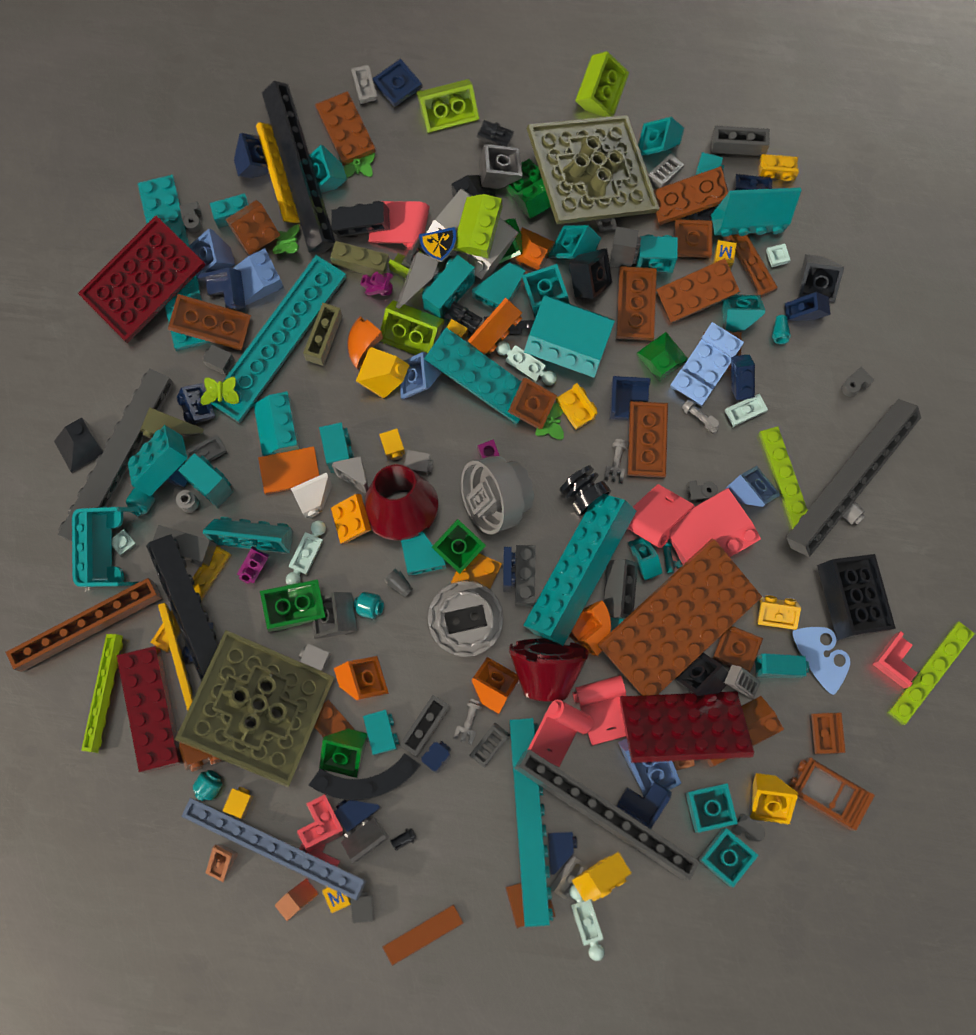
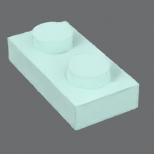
(746, 410)

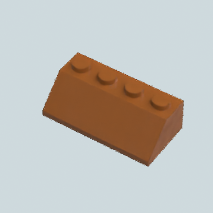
(761, 723)

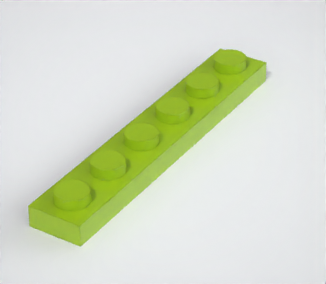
(783, 474)
(931, 673)
(102, 692)

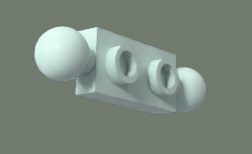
(526, 363)
(306, 553)
(587, 924)

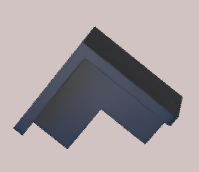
(226, 282)
(626, 390)
(646, 808)

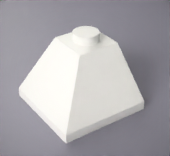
(312, 495)

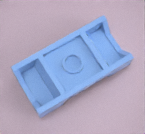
(707, 364)

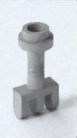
(710, 422)
(619, 444)
(466, 730)

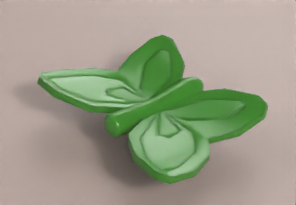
(360, 165)
(287, 241)
(550, 424)

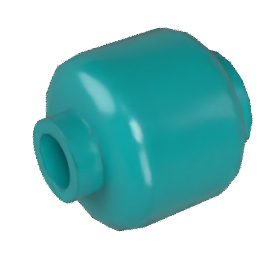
(140, 500)
(369, 605)
(207, 785)

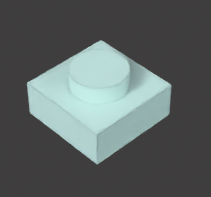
(778, 255)
(123, 543)

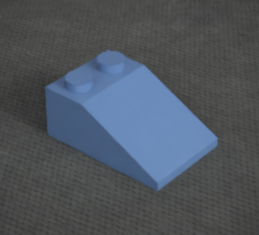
(258, 276)
(648, 772)

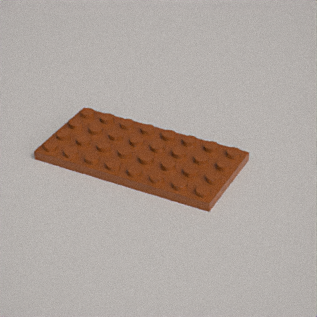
(680, 620)

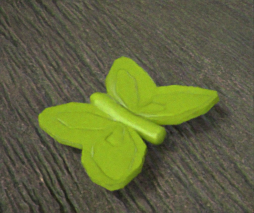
(218, 390)

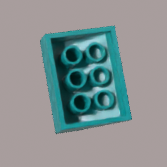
(755, 211)
(569, 336)
(247, 534)

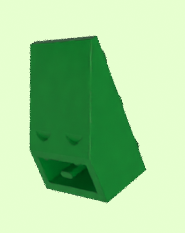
(530, 190)

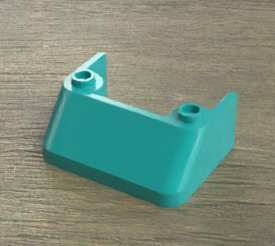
(94, 546)

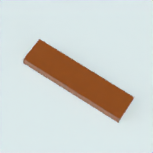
(753, 264)
(422, 934)

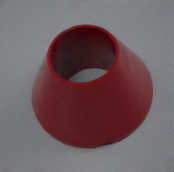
(403, 516)
(547, 668)

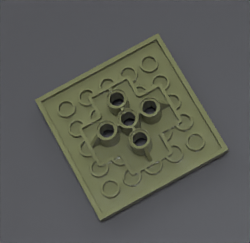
(592, 169)
(218, 720)

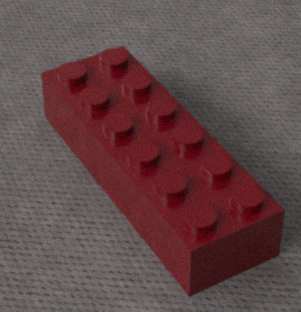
(149, 709)

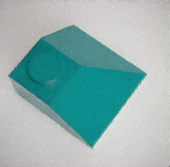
(660, 135)
(327, 169)
(574, 241)
(742, 311)

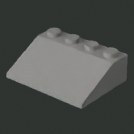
(503, 238)

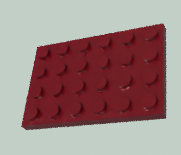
(141, 279)
(685, 727)

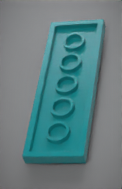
(474, 372)

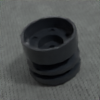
(583, 488)

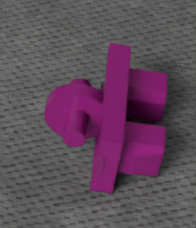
(377, 284)
(252, 565)

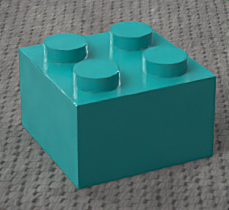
(658, 253)
(544, 282)
(335, 444)
(711, 808)
(728, 857)

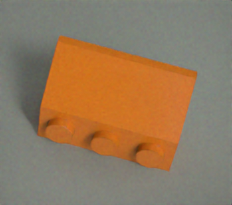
(495, 327)

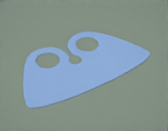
(822, 667)

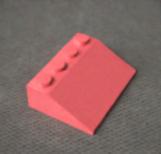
(716, 519)

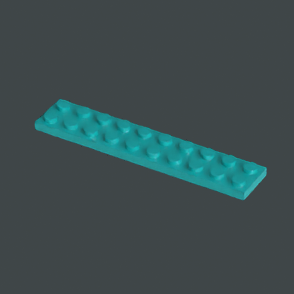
(161, 199)
(281, 335)

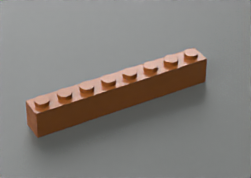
(83, 625)

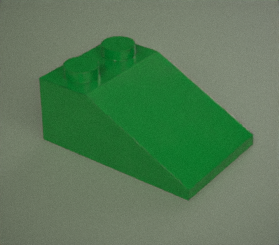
(292, 605)

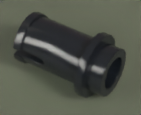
(403, 839)

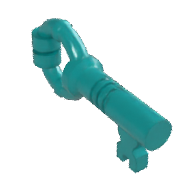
(670, 564)

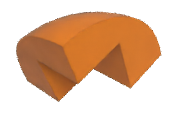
(361, 337)
(592, 627)

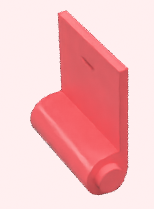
(406, 223)
(658, 514)
(602, 703)
(559, 730)

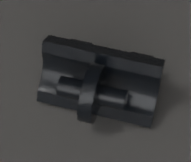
(495, 134)
(463, 316)

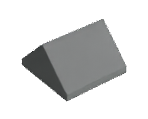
(353, 472)

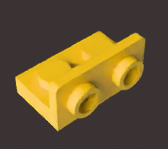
(779, 167)
(577, 406)
(779, 612)

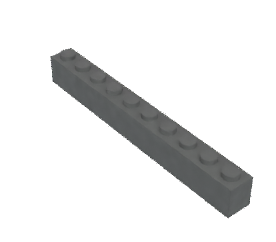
(119, 448)
(853, 477)
(607, 815)

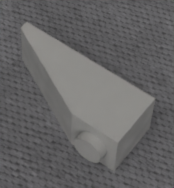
(420, 273)

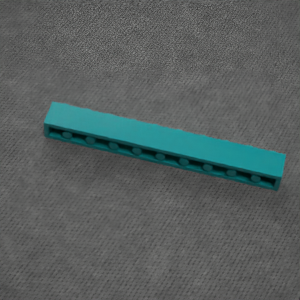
(530, 831)

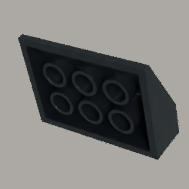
(856, 596)

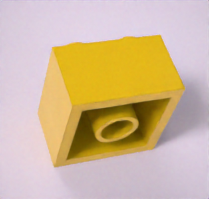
(602, 877)

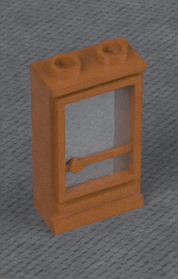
(831, 793)

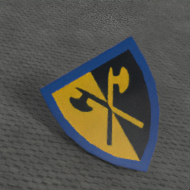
(438, 243)

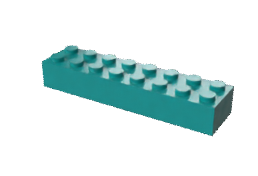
(580, 568)

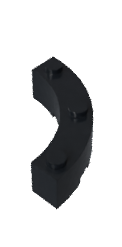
(368, 787)

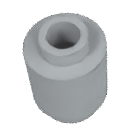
(192, 503)
(854, 514)

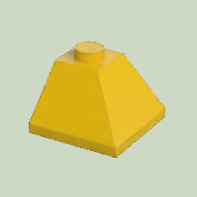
(382, 372)
(772, 799)

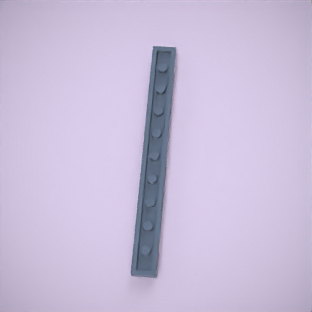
(274, 849)

